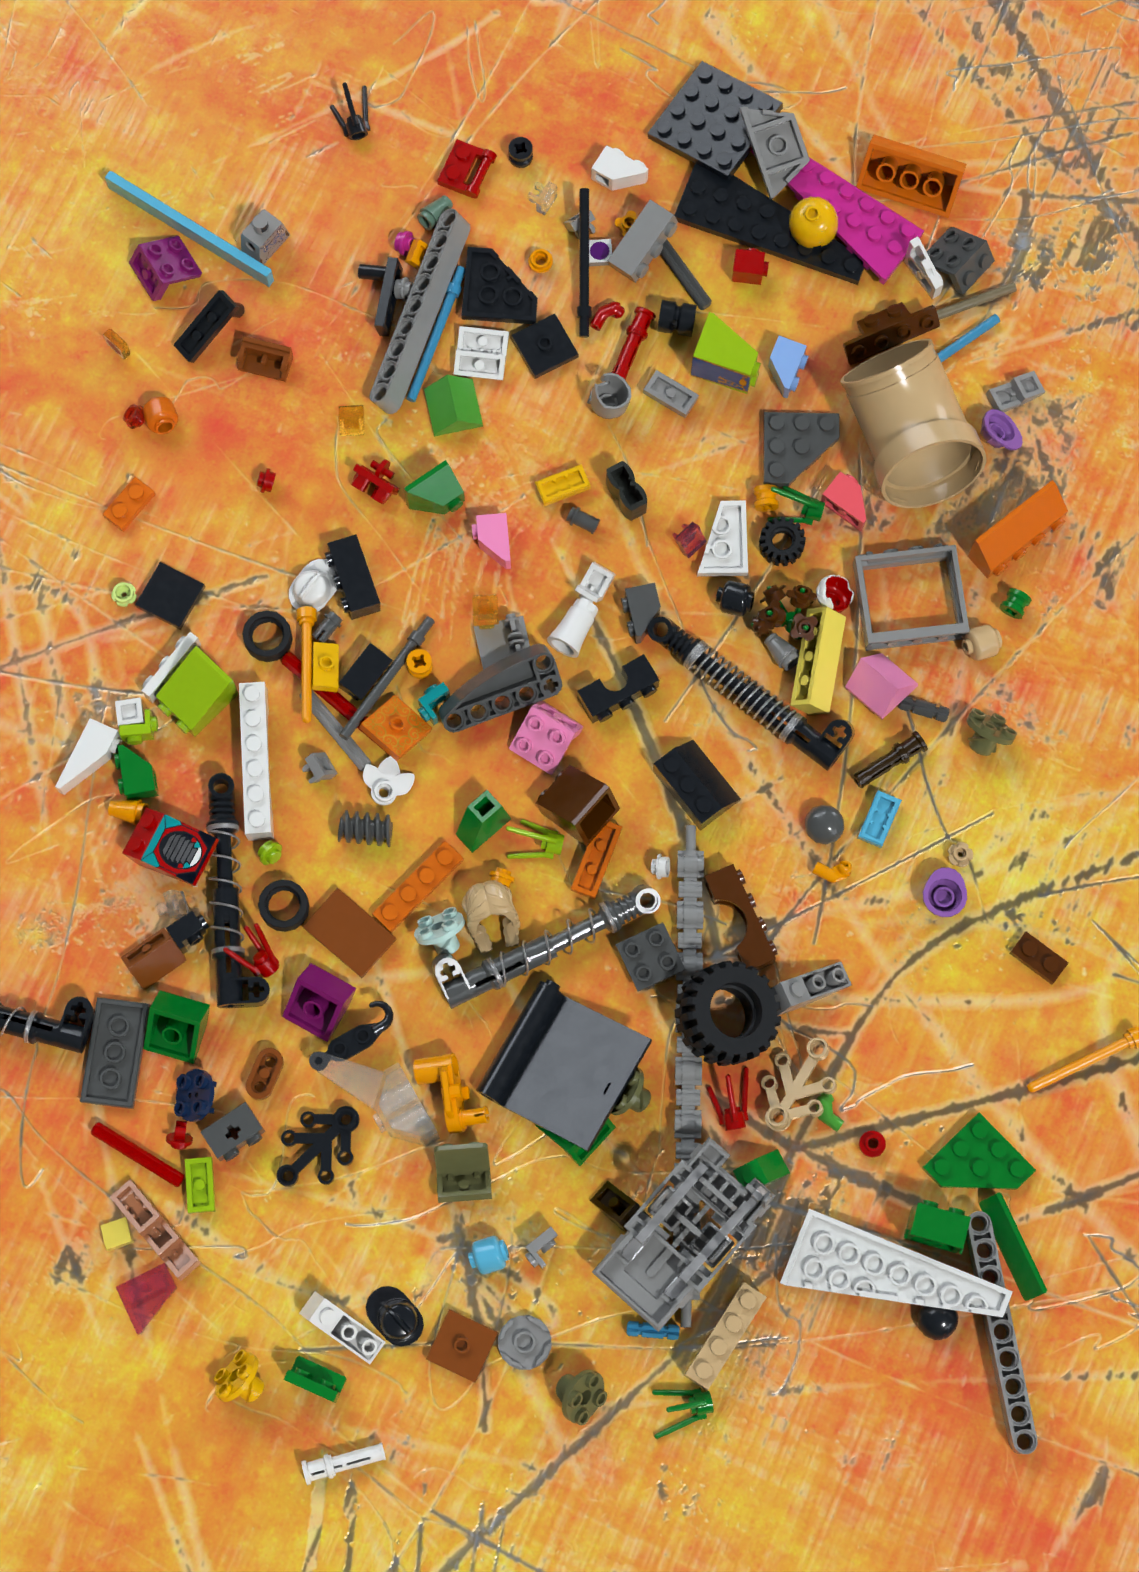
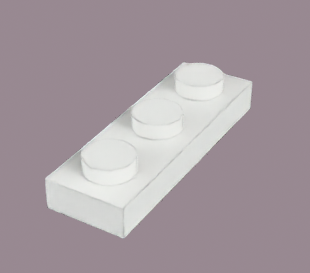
(169, 665)

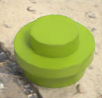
(270, 852)

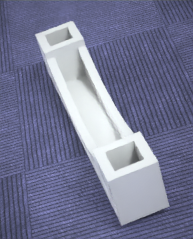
(255, 761)

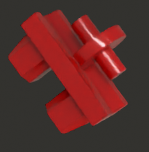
(365, 476)

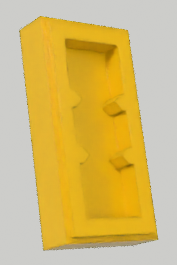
(562, 485)
(325, 666)

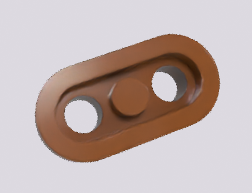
(263, 1074)

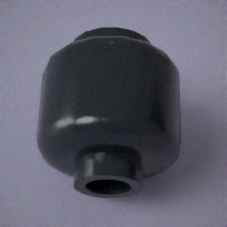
(735, 598)

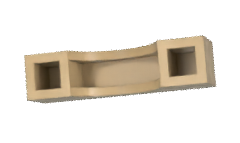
(725, 1336)

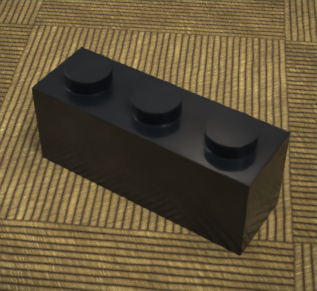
(352, 577)

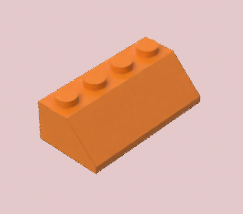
(910, 176)
(1019, 530)

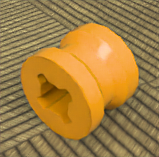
(765, 498)
(419, 669)

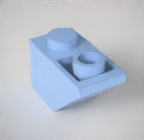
(785, 363)

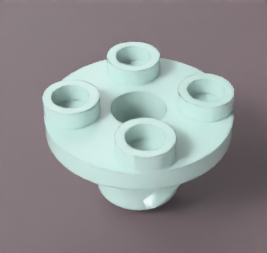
(440, 930)

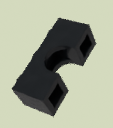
(601, 703)

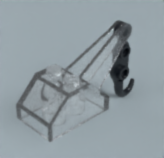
(385, 1092)

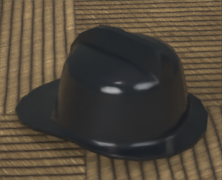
(394, 1316)

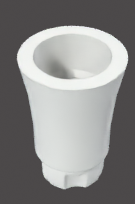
(573, 628)

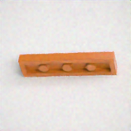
(418, 886)

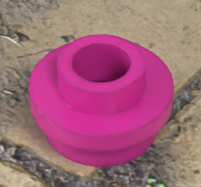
(403, 242)

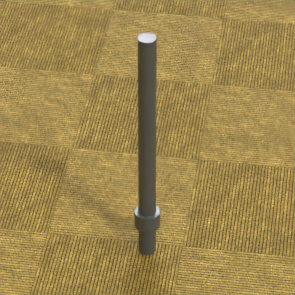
(415, 640)

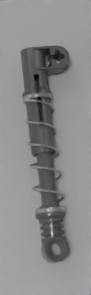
(496, 972)

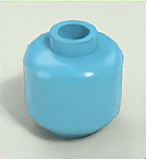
(488, 1255)

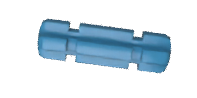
(646, 1330)

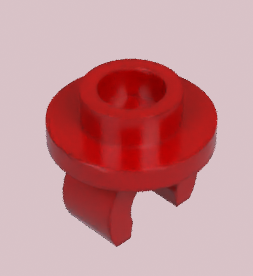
(179, 1138)

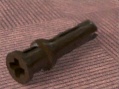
(899, 754)

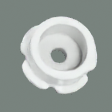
(660, 866)

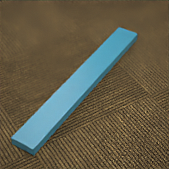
(189, 228)

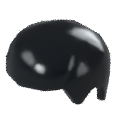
(937, 1322)

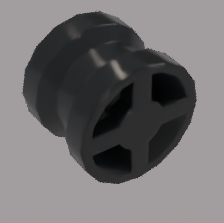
(522, 158)

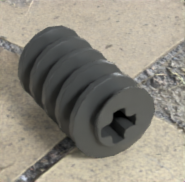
(365, 828)

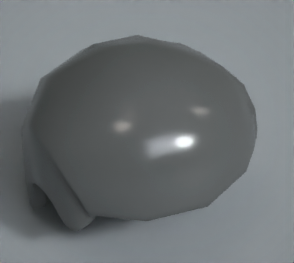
(824, 824)

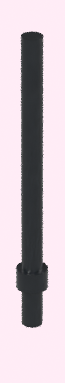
(584, 311)

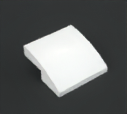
(481, 353)

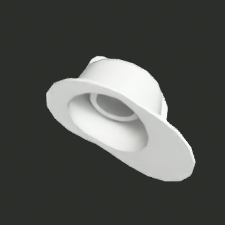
(313, 586)

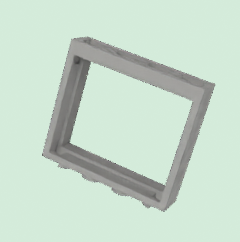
(913, 636)

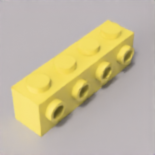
(818, 663)

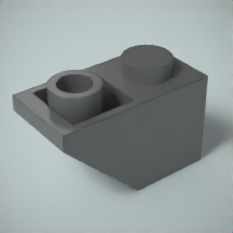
(643, 606)

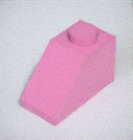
(493, 537)

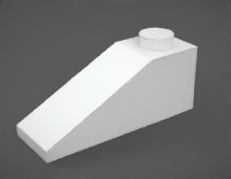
(90, 753)

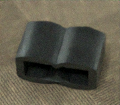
(622, 486)

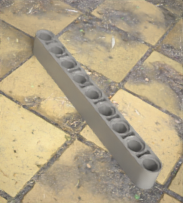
(420, 311)
(1008, 1344)

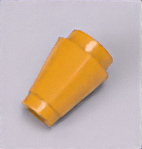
(127, 810)

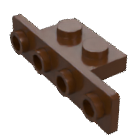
(889, 329)

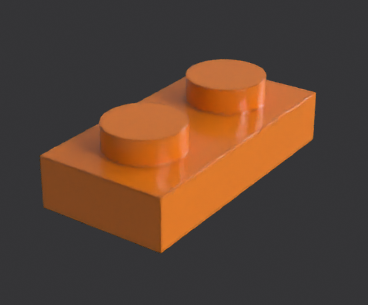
(129, 504)

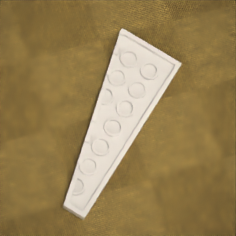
(857, 1263)

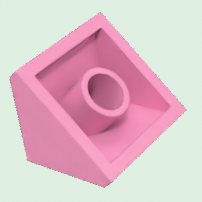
(879, 684)

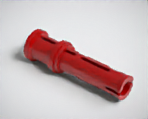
(635, 335)

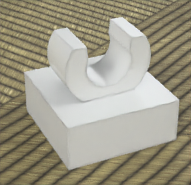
(129, 711)

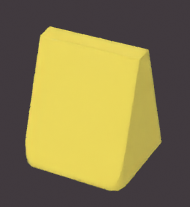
(116, 1234)

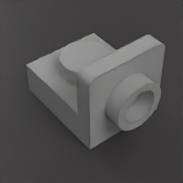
(543, 1242)

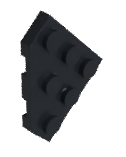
(495, 291)

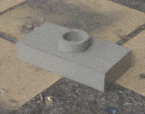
(670, 394)

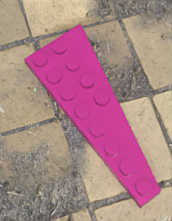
(864, 224)

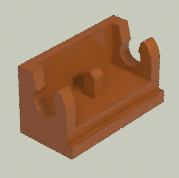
(264, 358)

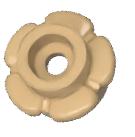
(959, 861)

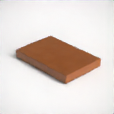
(349, 933)

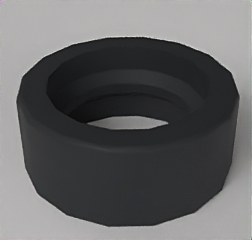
(265, 617)
(273, 888)

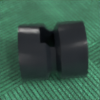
(676, 318)

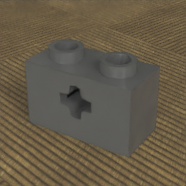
(218, 1132)

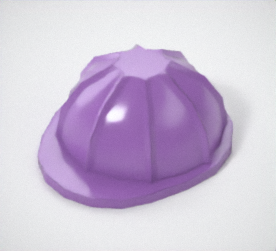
(1000, 430)
(945, 892)

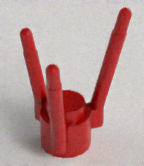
(264, 960)
(733, 1117)

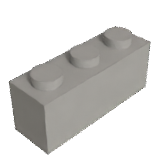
(643, 241)

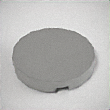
(524, 1342)

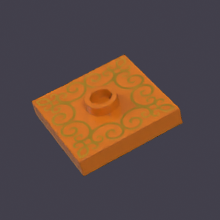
(395, 727)

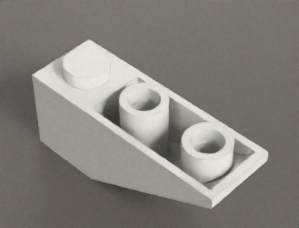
(342, 1327)

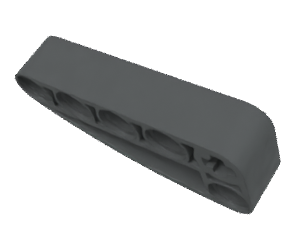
(503, 679)

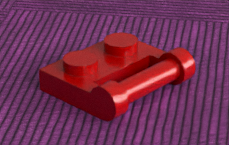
(459, 166)

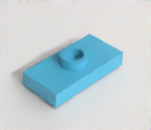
(879, 819)

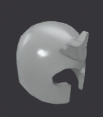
(610, 397)

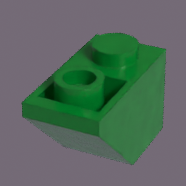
(138, 775)
(481, 821)

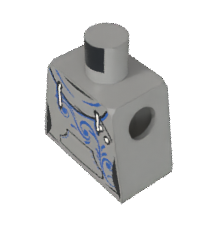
(265, 235)

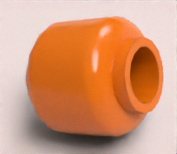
(160, 415)

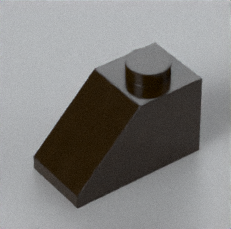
(615, 1205)

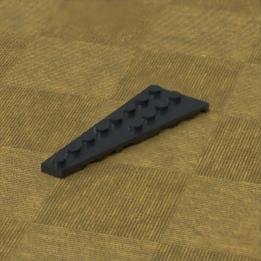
(752, 219)

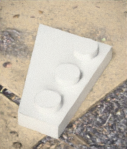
(727, 544)

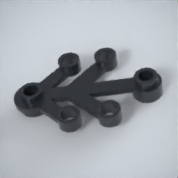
(321, 1143)

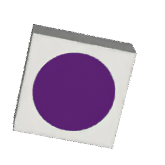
(599, 252)

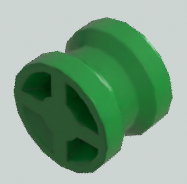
(1015, 603)

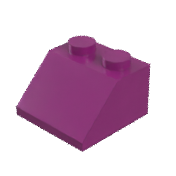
(318, 1002)

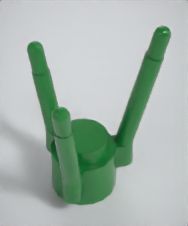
(811, 508)
(699, 1403)

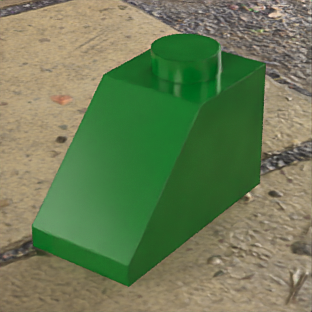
(764, 1168)

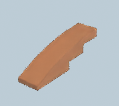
(155, 1230)

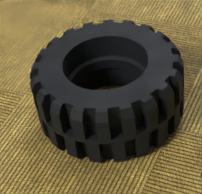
(758, 1006)

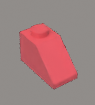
(846, 500)

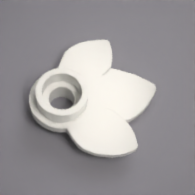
(387, 777)

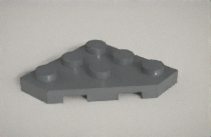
(795, 443)

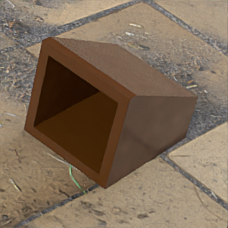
(578, 804)

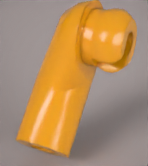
(835, 873)

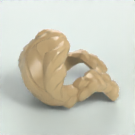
(487, 900)

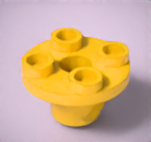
(239, 1379)

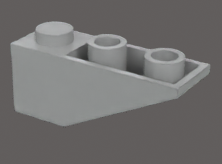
(810, 987)

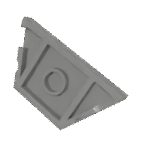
(775, 146)

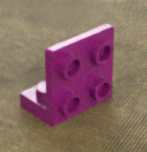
(163, 264)

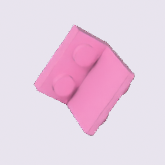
(545, 736)

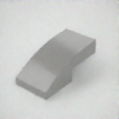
(1015, 393)

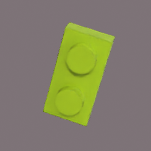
(200, 1185)

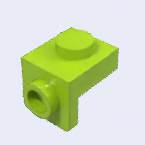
(136, 733)

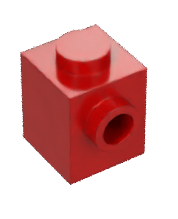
(749, 266)

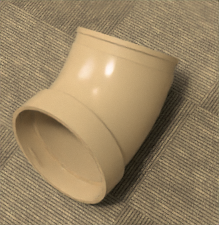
(914, 426)

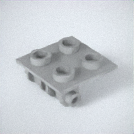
(501, 640)

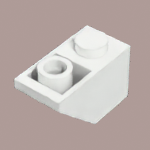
(617, 170)

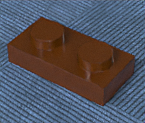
(1039, 958)

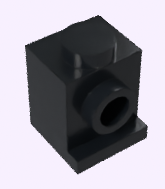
(188, 930)

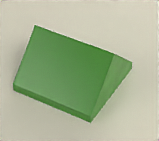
(453, 405)

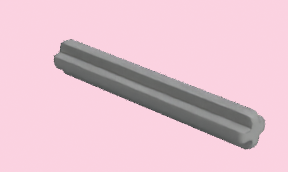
(334, 728)

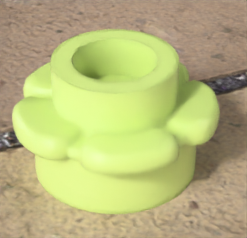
(122, 588)

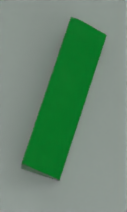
(1013, 1247)

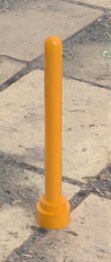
(306, 617)
(1130, 1040)

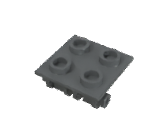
(650, 957)

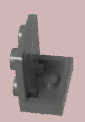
(961, 257)

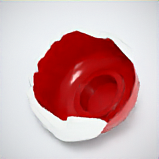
(834, 593)

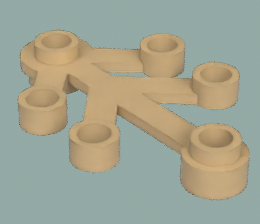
(795, 1088)

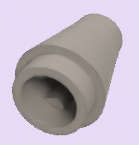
(783, 652)

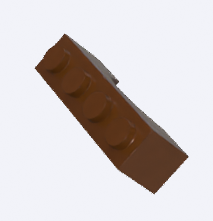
(727, 889)

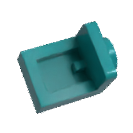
(433, 697)

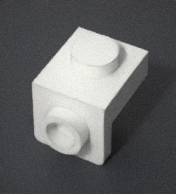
(595, 583)

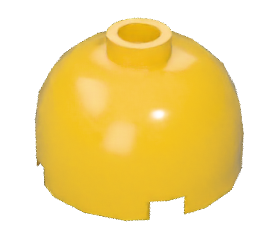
(813, 222)

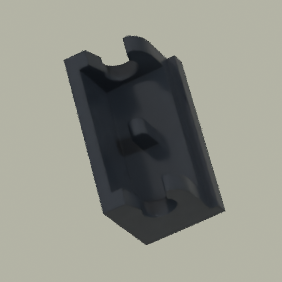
(364, 672)

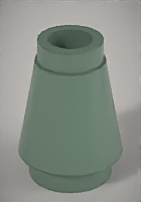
(431, 213)

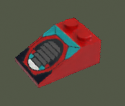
(170, 847)

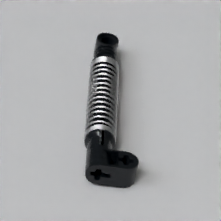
(753, 698)

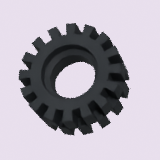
(786, 527)

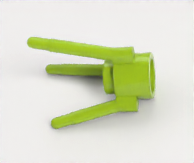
(551, 841)

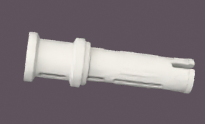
(329, 1465)

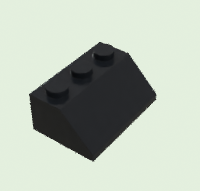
(695, 783)

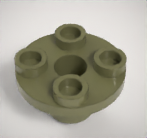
(988, 732)
(634, 1095)
(581, 1395)

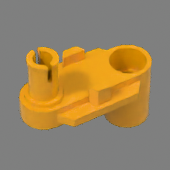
(446, 1070)

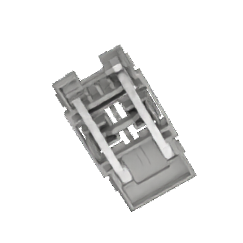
(650, 1270)

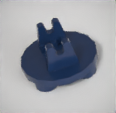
(194, 1095)

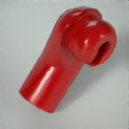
(604, 312)

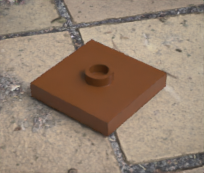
(462, 1346)

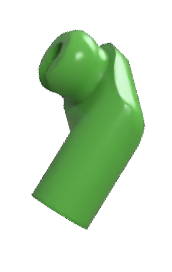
(828, 1116)

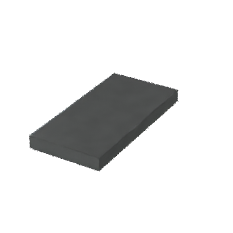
(115, 1053)

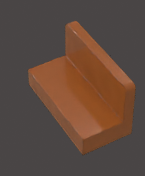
(153, 958)

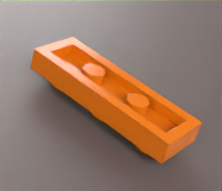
(596, 861)

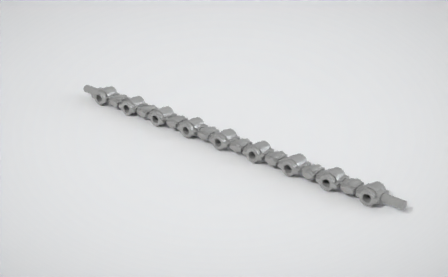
(688, 1067)

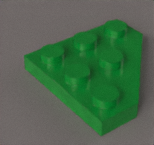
(979, 1160)

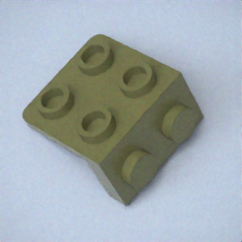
(463, 1172)

